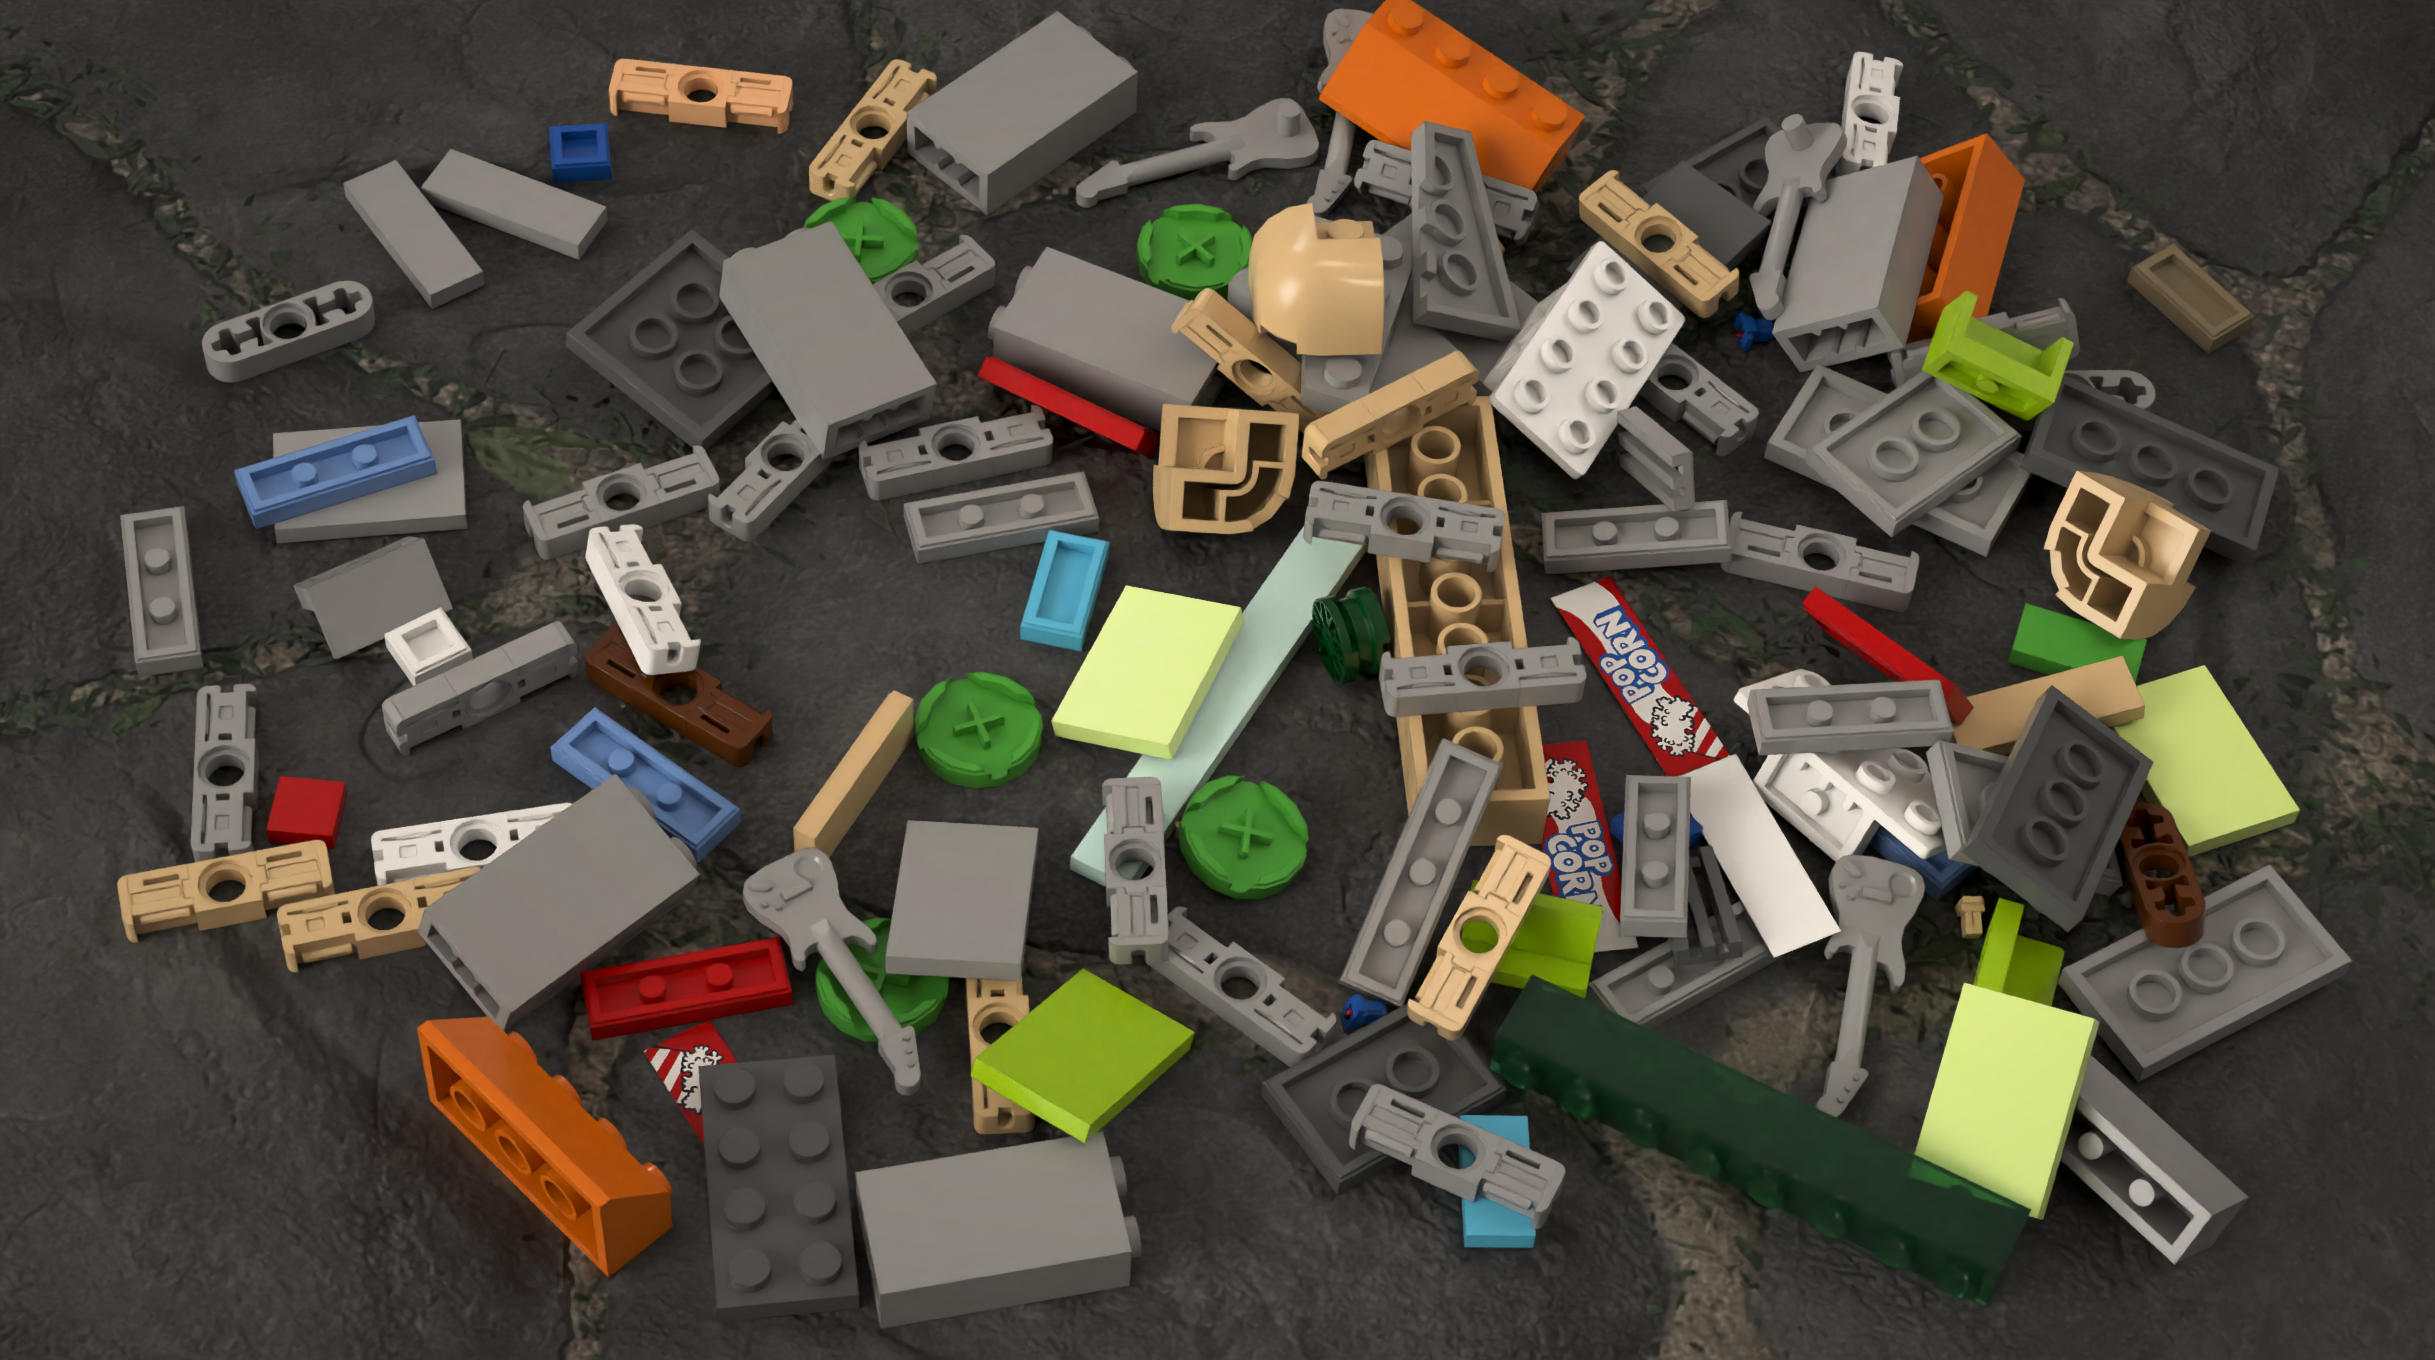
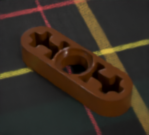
(2153, 894)

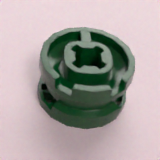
(1350, 634)

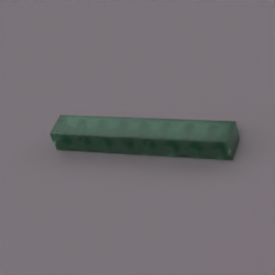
(1759, 1140)

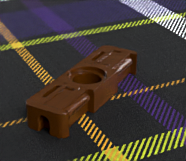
(710, 719)

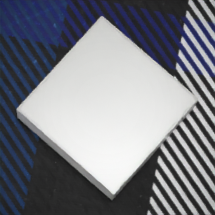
(427, 646)

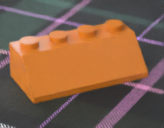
(1421, 69)
(1971, 231)
(545, 1139)

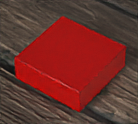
(306, 811)

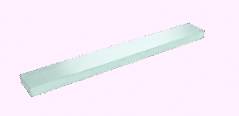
(1271, 635)

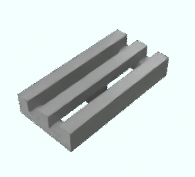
(1653, 458)

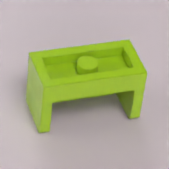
(1995, 363)

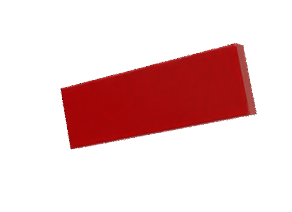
(1069, 406)
(1880, 650)
(686, 988)

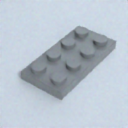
(1831, 399)
(2172, 1002)

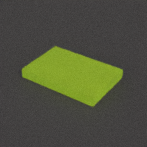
(1082, 1055)

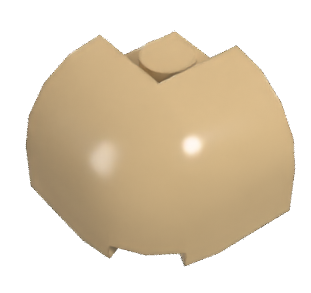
(1318, 283)
(1223, 467)
(2122, 555)

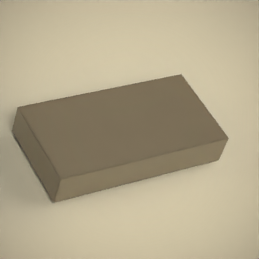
(2190, 298)

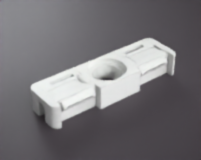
(1871, 95)
(649, 627)
(436, 846)

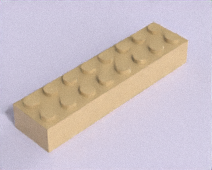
(1461, 605)

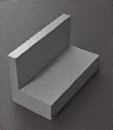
(374, 594)

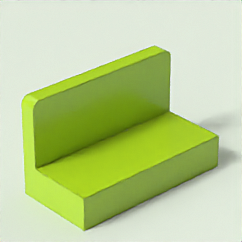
(1551, 944)
(2017, 963)

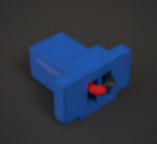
(1752, 330)
(1361, 1012)

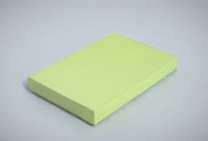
(1148, 672)
(2205, 763)
(2007, 1094)

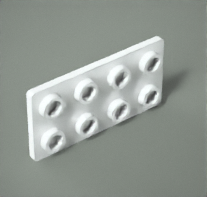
(1583, 358)
(1847, 795)

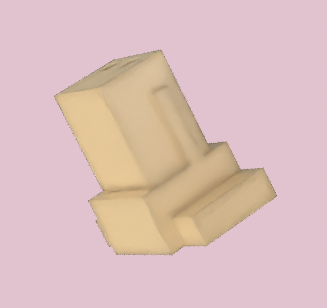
(1970, 910)

